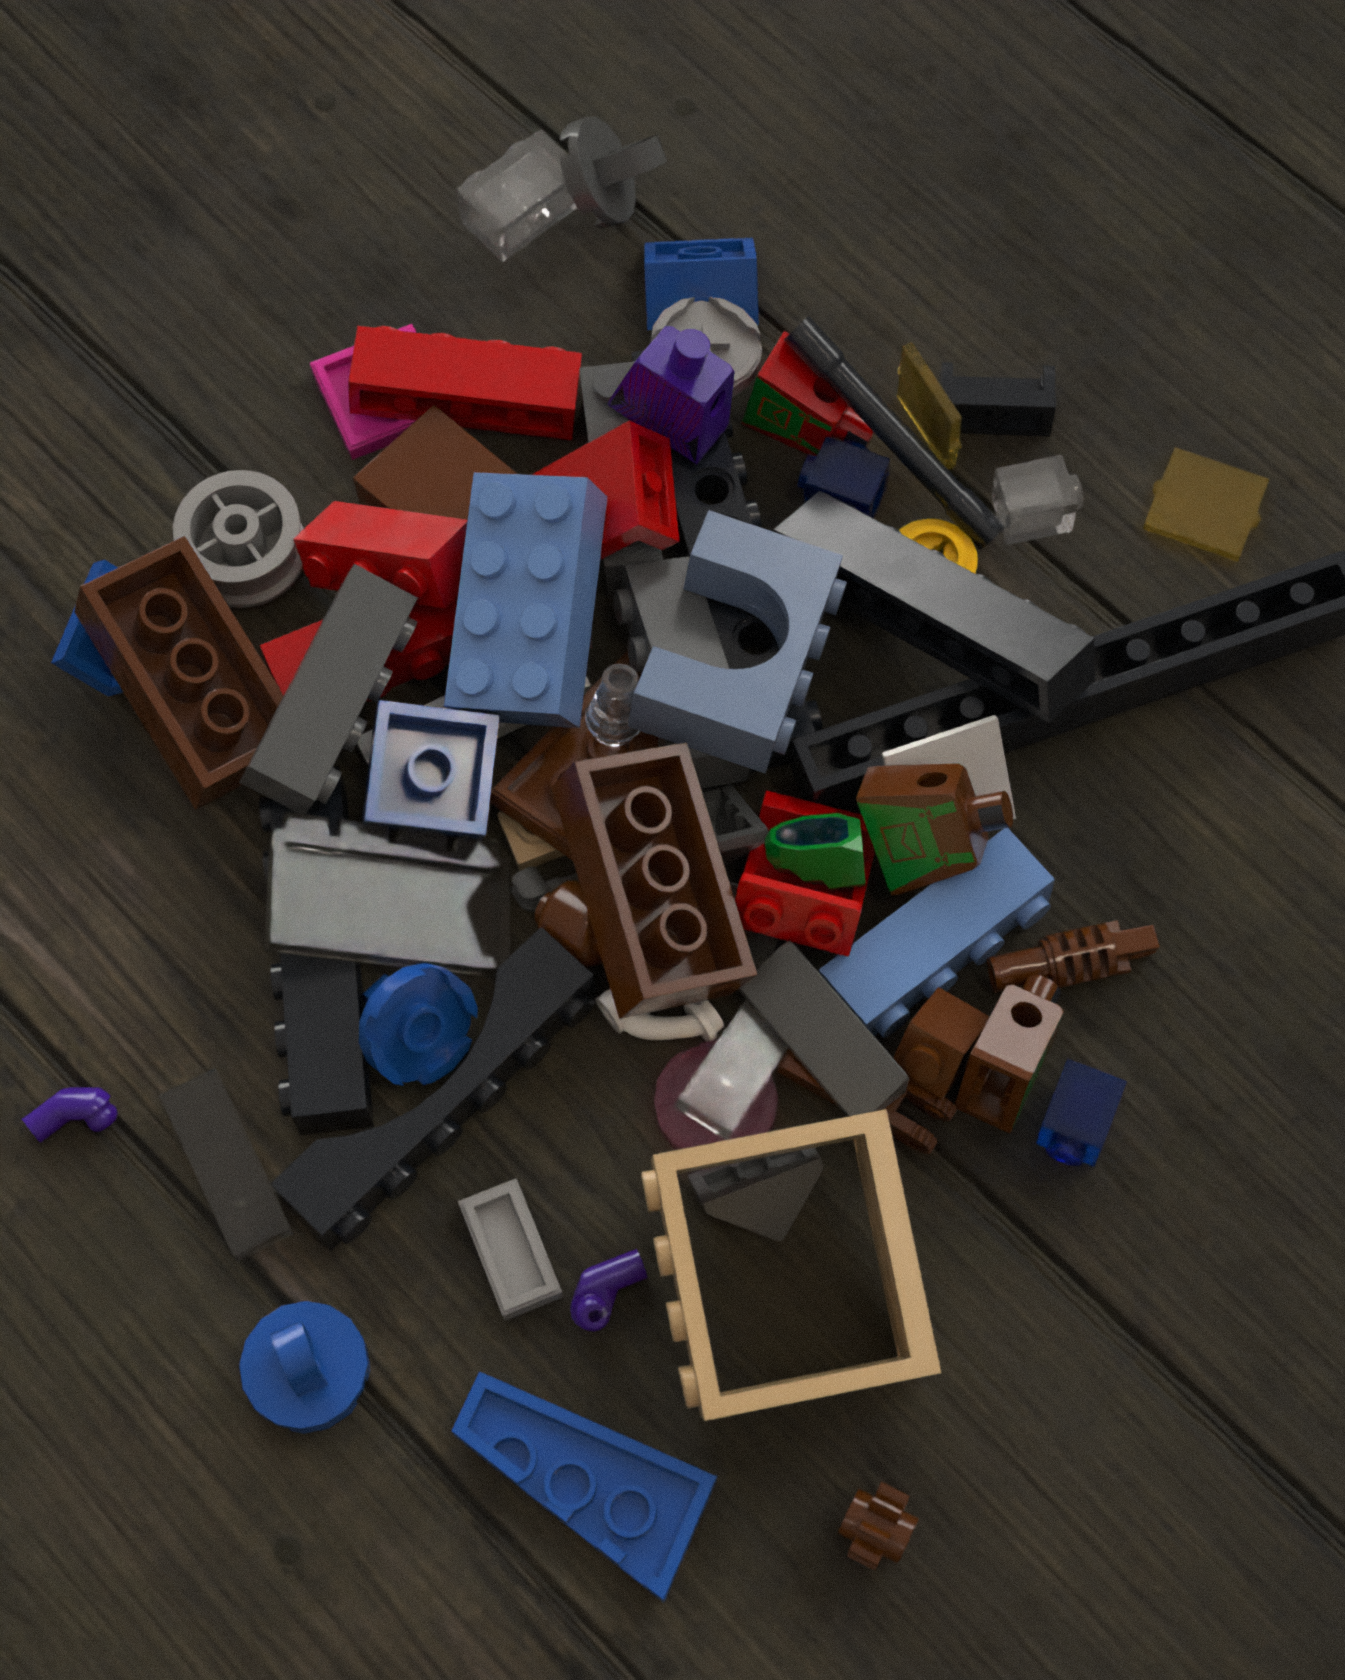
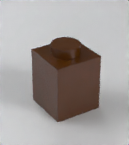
(940, 1042)

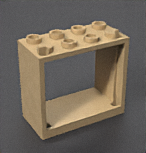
(893, 1248)

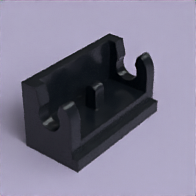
(1002, 404)

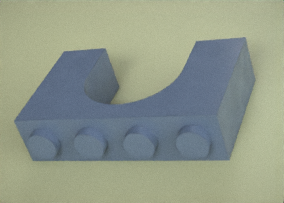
(744, 711)

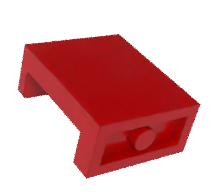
(636, 476)
(788, 906)

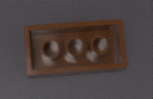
(182, 666)
(653, 879)

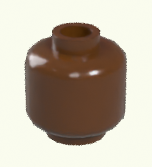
(568, 922)

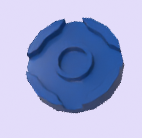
(416, 1023)
(304, 1366)

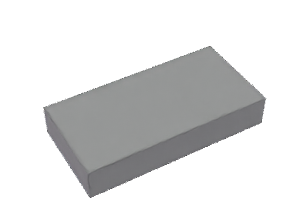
(510, 1249)

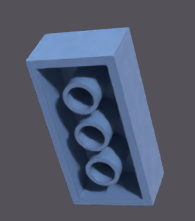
(526, 598)

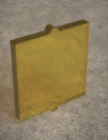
(928, 406)
(1206, 504)

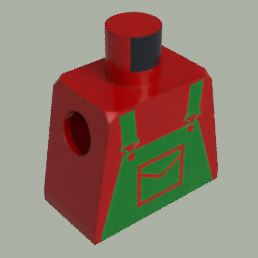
(800, 406)

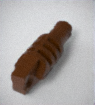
(1074, 956)

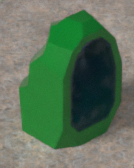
(819, 850)

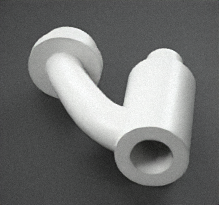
(700, 1020)

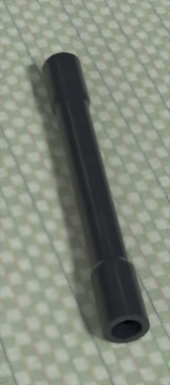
(830, 364)

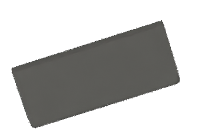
(824, 1033)

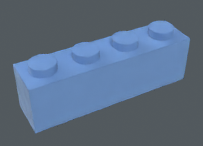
(940, 934)

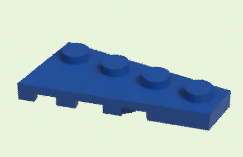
(599, 1483)

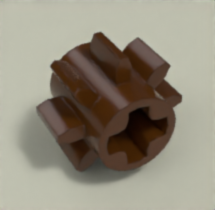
(878, 1526)

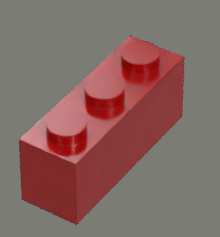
(400, 546)

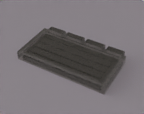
(387, 901)

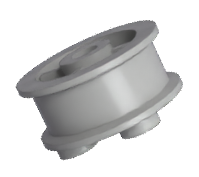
(243, 535)

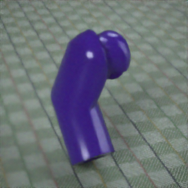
(69, 1104)
(599, 1286)

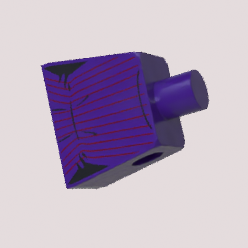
(678, 391)

